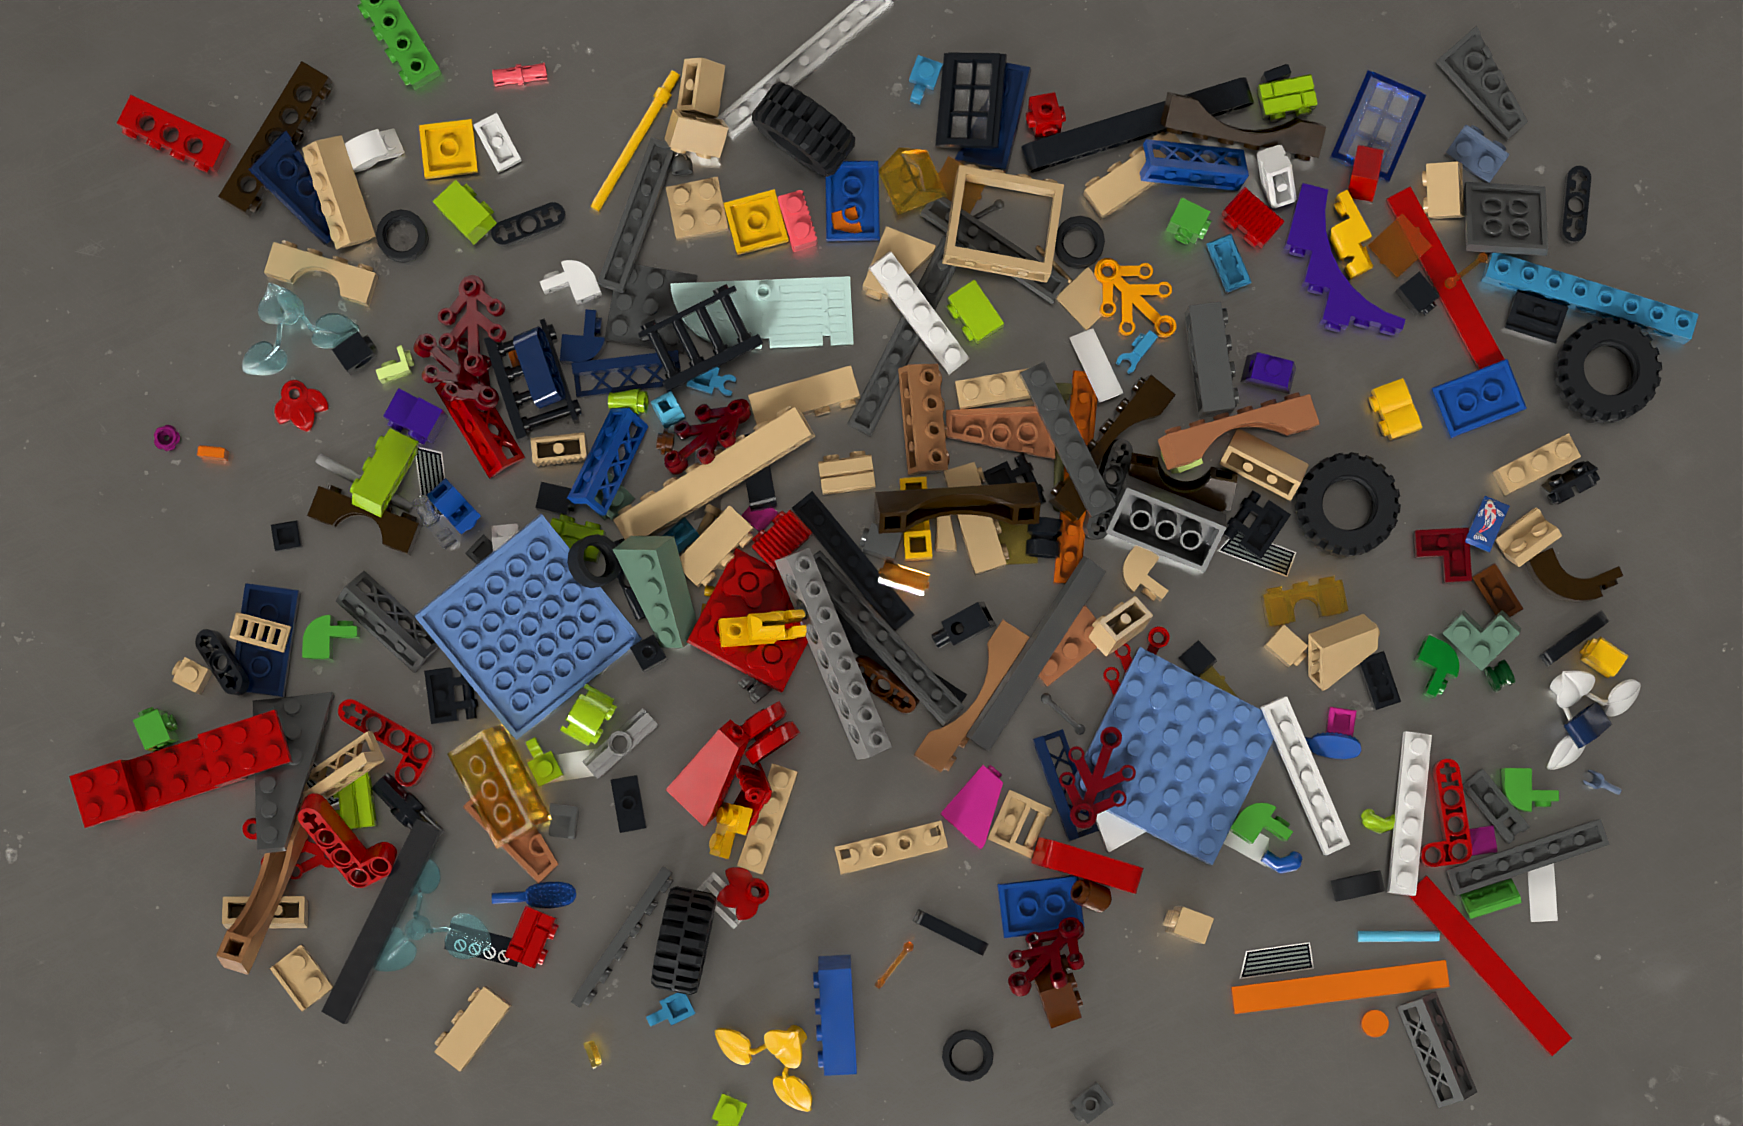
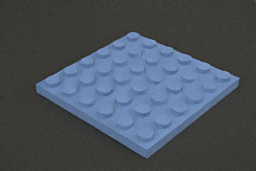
(527, 628)
(1190, 755)

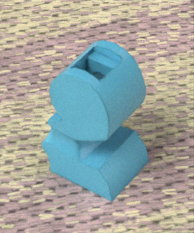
(668, 409)

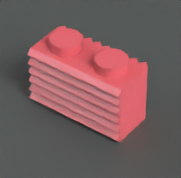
(797, 220)

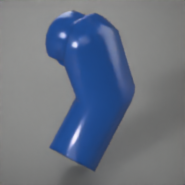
(1282, 865)

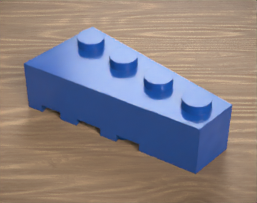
(836, 1014)

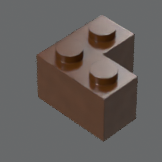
(1059, 1004)

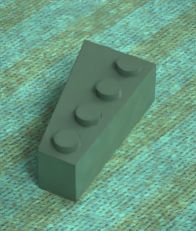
(659, 586)

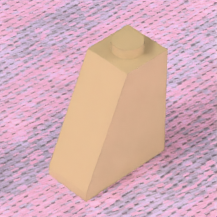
(909, 252)
(1340, 649)

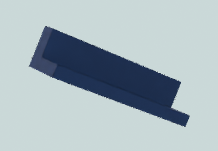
(619, 365)
(1056, 790)

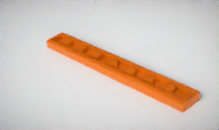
(1083, 411)
(1340, 986)

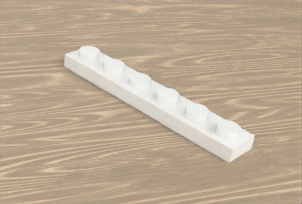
(1305, 775)
(1409, 813)

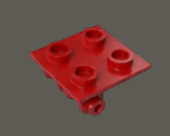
(755, 790)

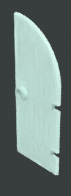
(780, 310)

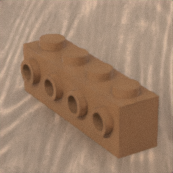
(923, 419)

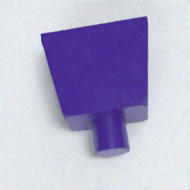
(1269, 372)

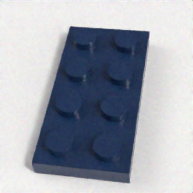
(263, 666)

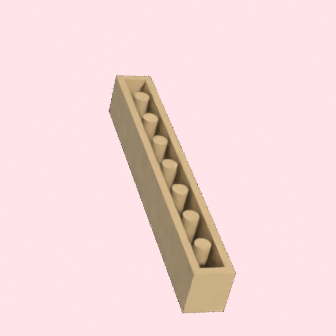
(711, 480)

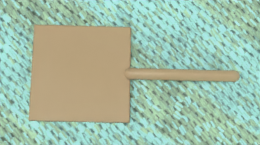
(1082, 295)

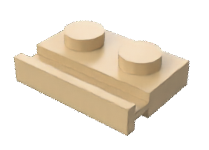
(302, 977)

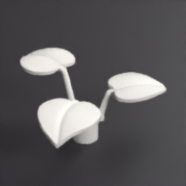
(1569, 689)

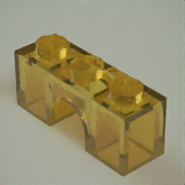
(1280, 604)

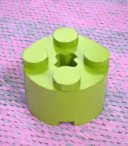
(588, 715)

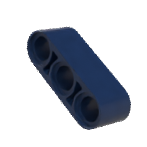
(539, 367)
(1587, 725)

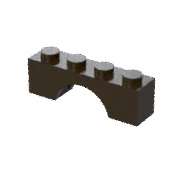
(1212, 490)
(332, 508)

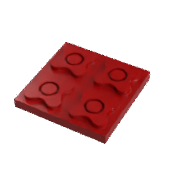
(746, 589)

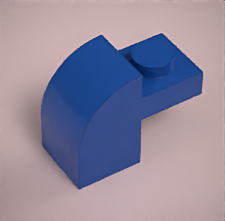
(454, 506)

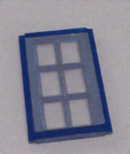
(1379, 119)

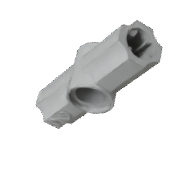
(606, 756)

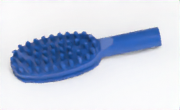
(1334, 745)
(540, 895)

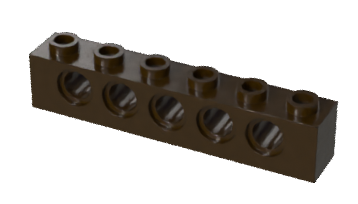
(303, 79)

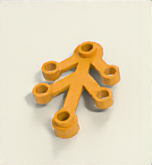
(1131, 294)

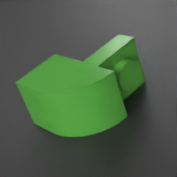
(320, 634)
(1517, 787)
(1254, 818)

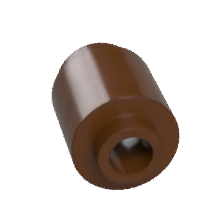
(1091, 895)

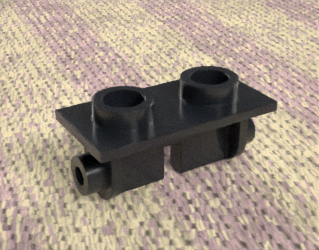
(1582, 476)

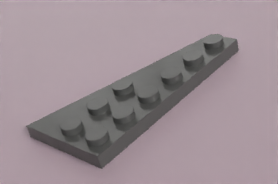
(282, 787)

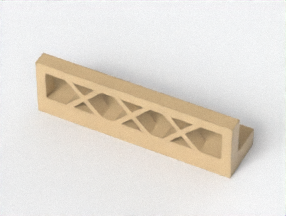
(346, 774)

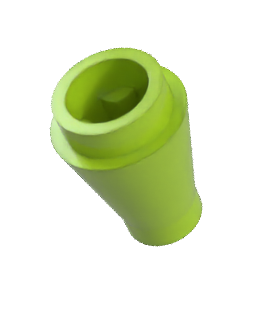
(634, 399)

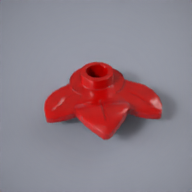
(302, 408)
(739, 894)

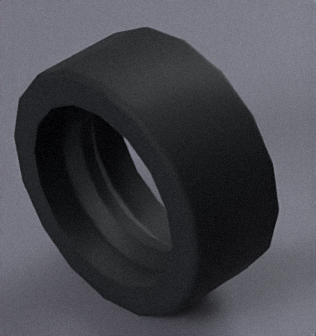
(387, 221)
(1091, 225)
(577, 566)
(1358, 885)
(964, 1075)

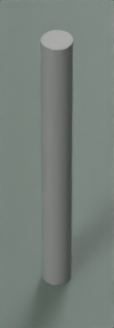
(351, 476)

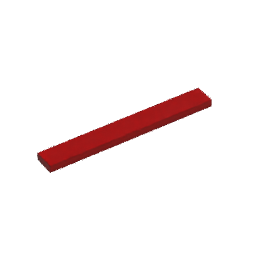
(1457, 299)
(1490, 966)

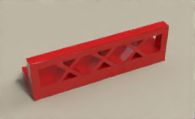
(475, 430)

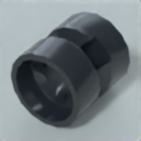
(1044, 538)

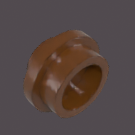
(665, 441)

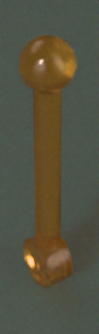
(1451, 281)
(908, 947)

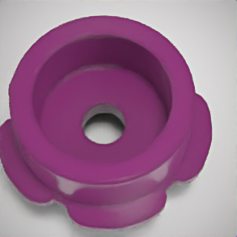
(161, 443)

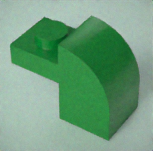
(1442, 659)

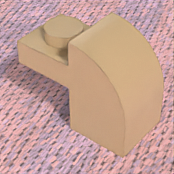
(1135, 572)

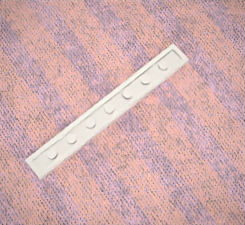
(805, 59)

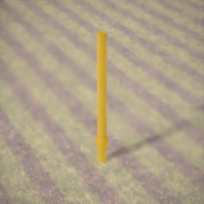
(661, 97)

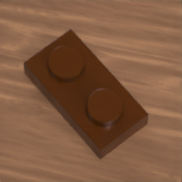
(1497, 591)

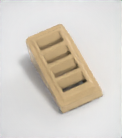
(945, 536)
(238, 623)

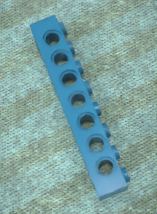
(1589, 297)

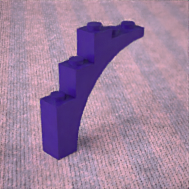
(1343, 302)

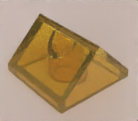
(911, 179)

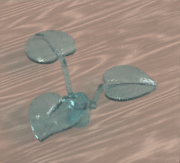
(285, 307)
(464, 940)

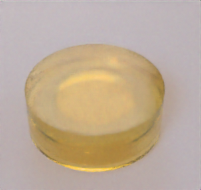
(592, 1054)

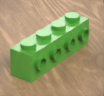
(402, 41)

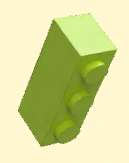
(384, 472)

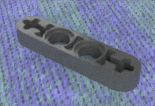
(1110, 455)

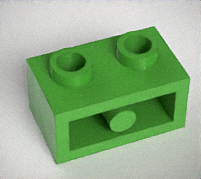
(1189, 222)
(156, 729)

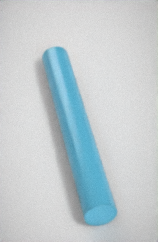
(1398, 936)

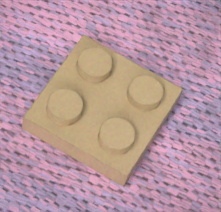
(697, 208)

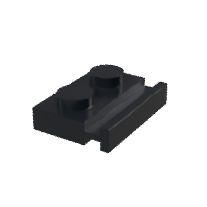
(1536, 317)

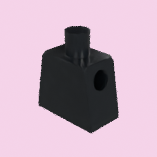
(974, 619)

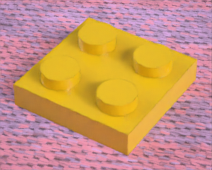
(448, 149)
(756, 222)

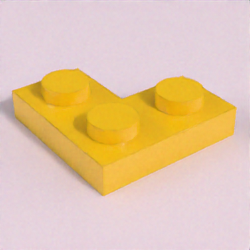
(730, 820)

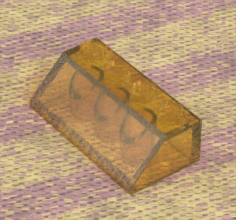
(499, 785)

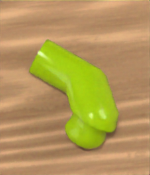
(1377, 823)

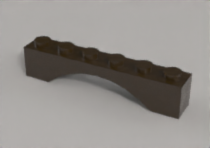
(1296, 136)
(1145, 403)
(1005, 502)

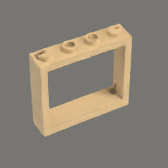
(995, 262)
(891, 847)

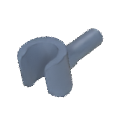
(1599, 782)

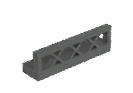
(384, 624)
(1442, 1048)

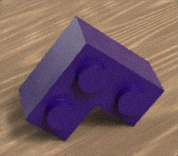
(416, 416)

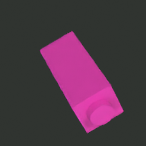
(975, 805)

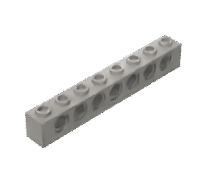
(833, 654)

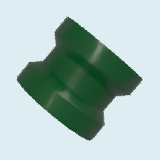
(1499, 675)

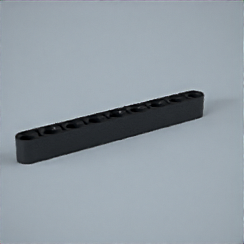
(1128, 127)

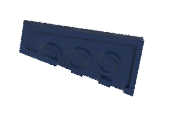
(1013, 98)
(289, 179)

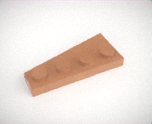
(1002, 428)
(528, 851)

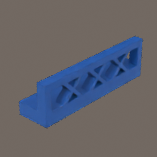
(1196, 171)
(605, 455)

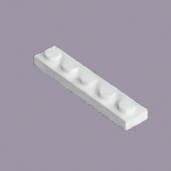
(919, 313)

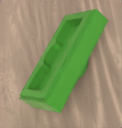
(1490, 898)

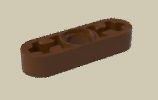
(895, 683)

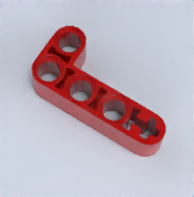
(384, 736)
(1445, 812)
(341, 845)
(1087, 865)

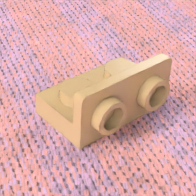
(1527, 537)

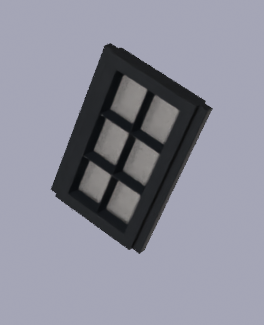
(971, 100)

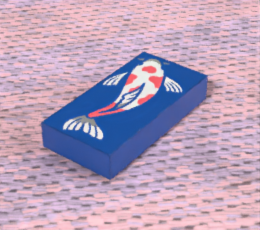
(1487, 524)

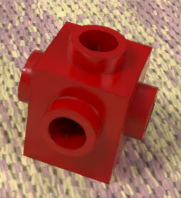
(1045, 115)

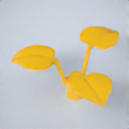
(786, 1047)

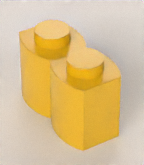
(1395, 409)
(1602, 656)

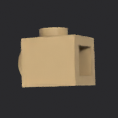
(191, 675)

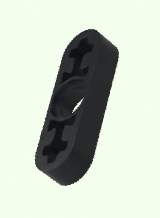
(1570, 184)
(544, 210)
(1574, 638)
(232, 667)
(950, 932)

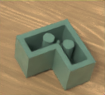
(1480, 643)

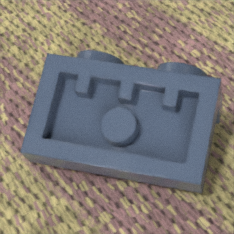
(1477, 153)

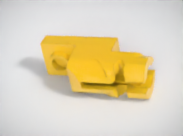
(1350, 235)
(760, 628)

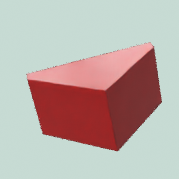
(1365, 173)

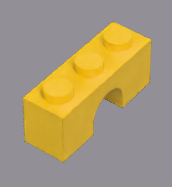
(918, 538)

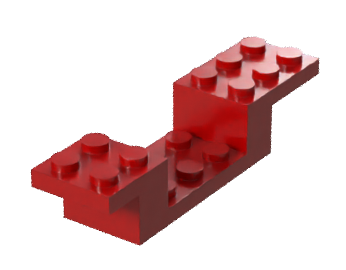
(181, 770)

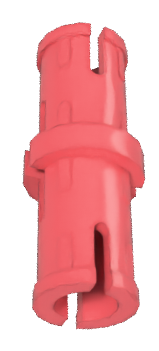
(519, 74)

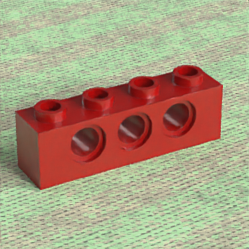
(138, 111)

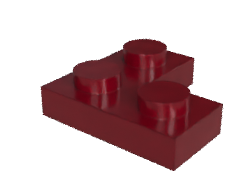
(1451, 546)

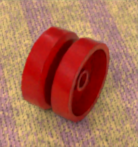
(767, 736)

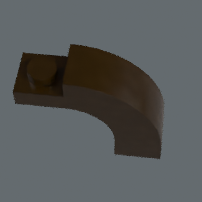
(1555, 581)

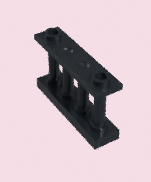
(698, 364)
(514, 400)

